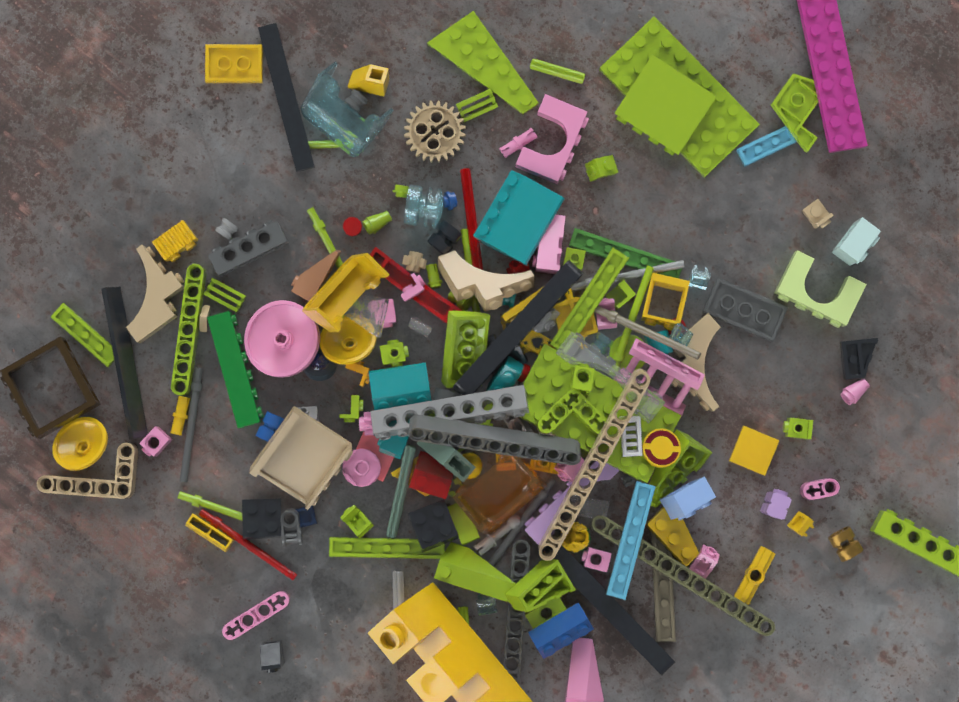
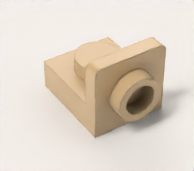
(817, 214)

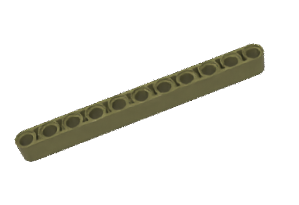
(691, 578)

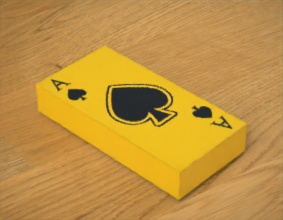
(534, 342)

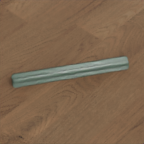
(401, 490)

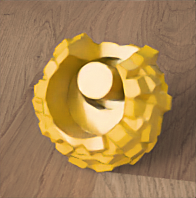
(577, 538)

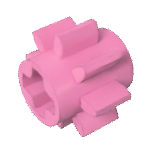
(365, 424)

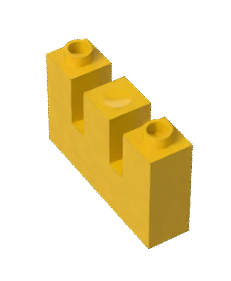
(452, 652)

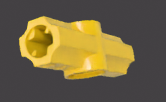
(760, 563)

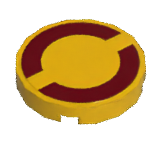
(661, 448)

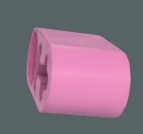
(816, 494)

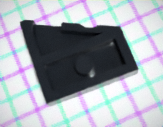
(856, 357)

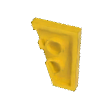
(673, 536)

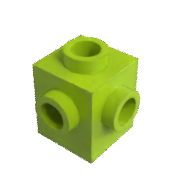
(386, 353)

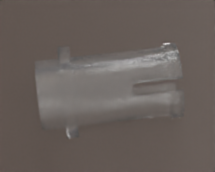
(419, 326)

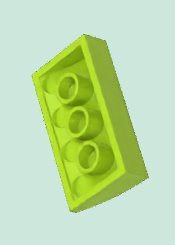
(463, 344)

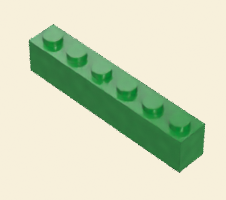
(234, 369)

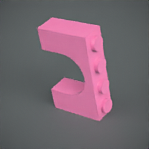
(552, 166)

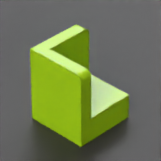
(621, 294)

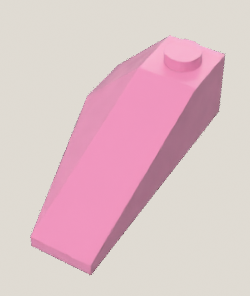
(583, 673)

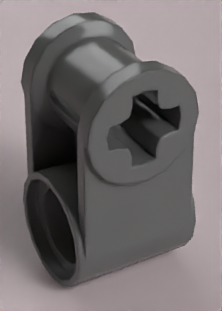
(291, 529)

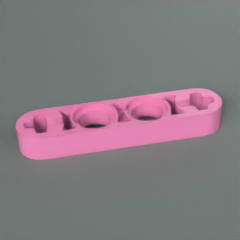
(257, 617)

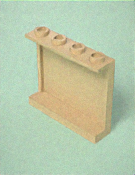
(302, 457)

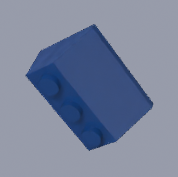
(560, 630)

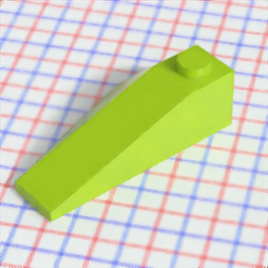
(691, 458)

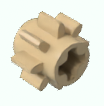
(414, 262)

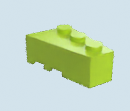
(539, 586)

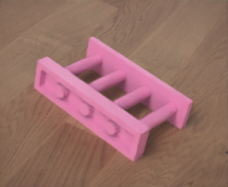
(670, 366)

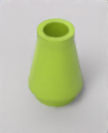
(376, 222)

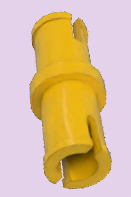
(180, 415)

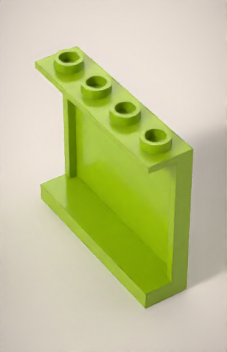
(664, 105)

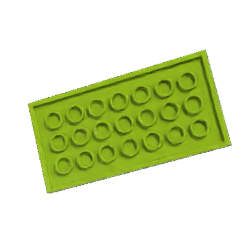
(725, 121)
(551, 379)

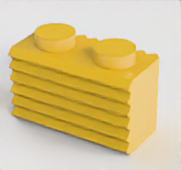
(175, 241)

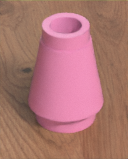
(853, 392)

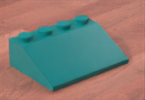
(518, 217)

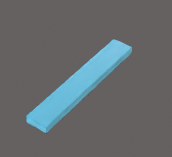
(630, 540)

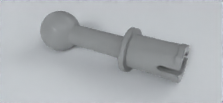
(490, 541)

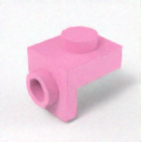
(602, 322)

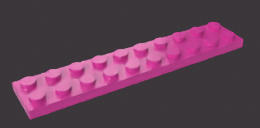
(832, 75)

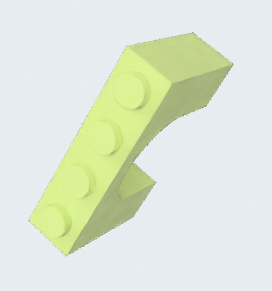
(792, 289)

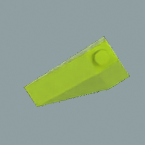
(469, 571)

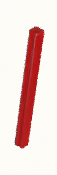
(471, 217)

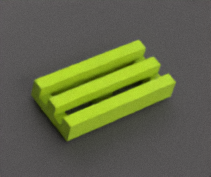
(479, 112)
(210, 287)

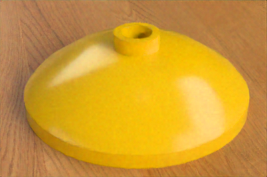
(335, 344)
(73, 440)

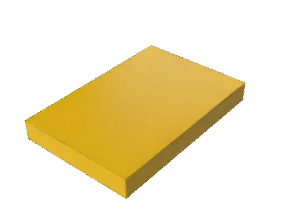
(233, 63)

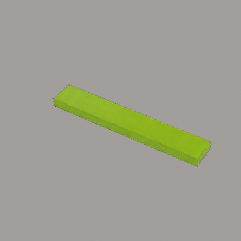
(591, 296)
(381, 548)

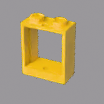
(668, 283)

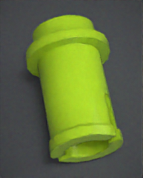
(433, 276)

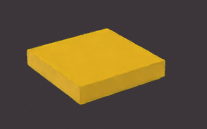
(753, 450)

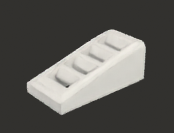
(626, 453)

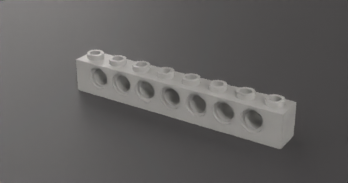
(517, 394)

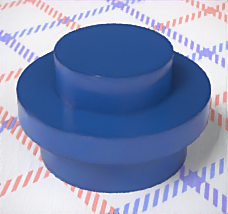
(450, 200)

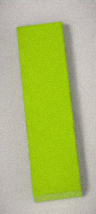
(84, 334)

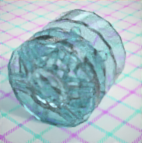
(423, 206)

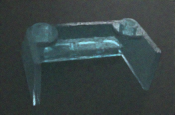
(337, 119)

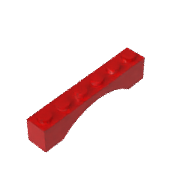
(402, 278)

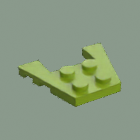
(794, 106)

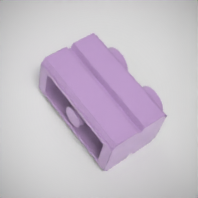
(776, 504)

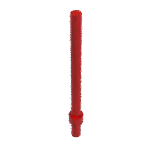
(217, 522)

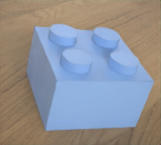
(688, 499)

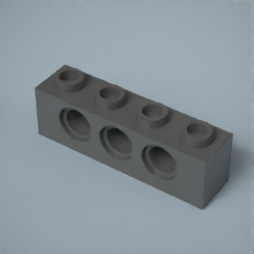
(242, 258)

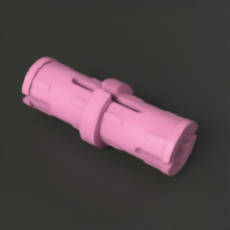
(518, 143)

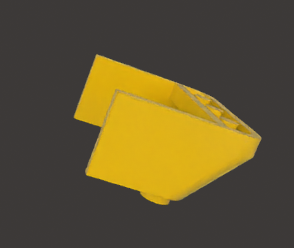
(343, 289)

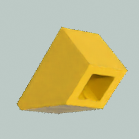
(370, 79)

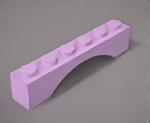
(537, 526)

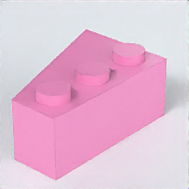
(550, 247)

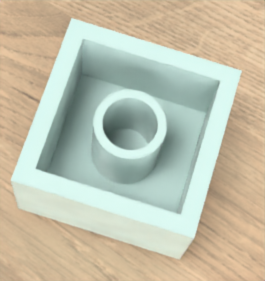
(856, 241)

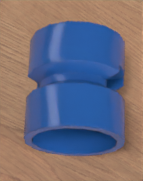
(271, 424)

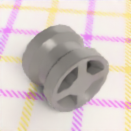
(227, 229)

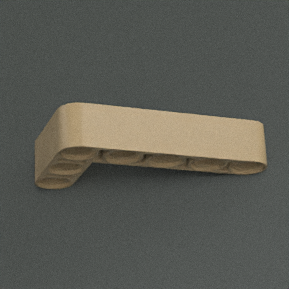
(96, 484)

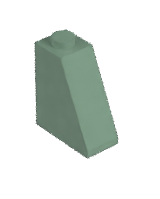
(450, 459)

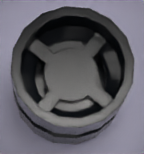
(444, 238)

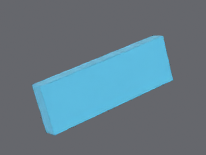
(765, 146)

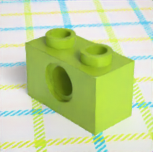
(535, 618)

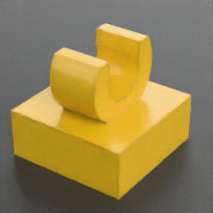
(800, 524)

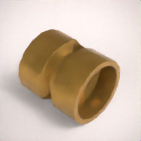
(849, 549)

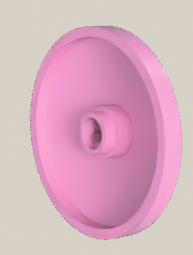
(281, 339)

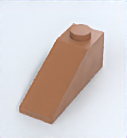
(314, 278)

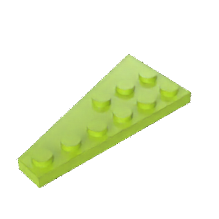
(478, 55)

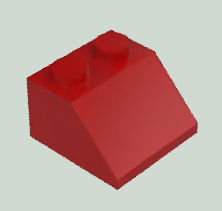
(431, 476)

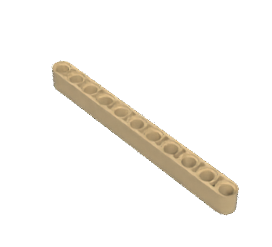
(593, 474)

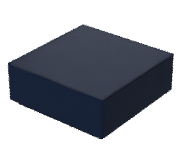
(307, 517)

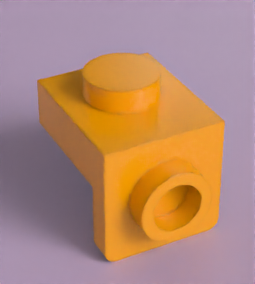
(359, 368)

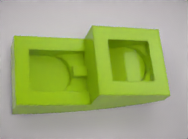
(465, 528)

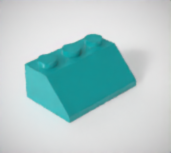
(399, 386)

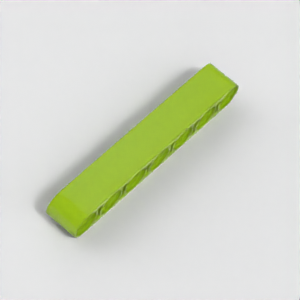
(186, 320)

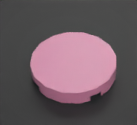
(361, 468)

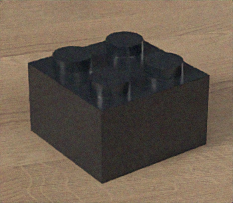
(433, 525)

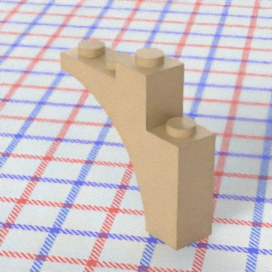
(488, 287)
(160, 288)
(702, 335)

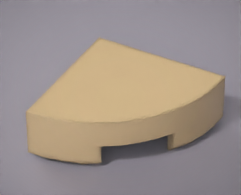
(203, 321)

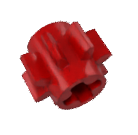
(517, 267)

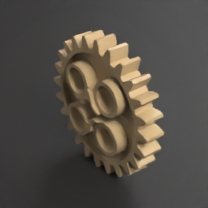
(423, 118)

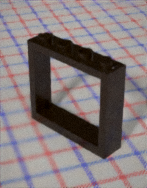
(78, 374)

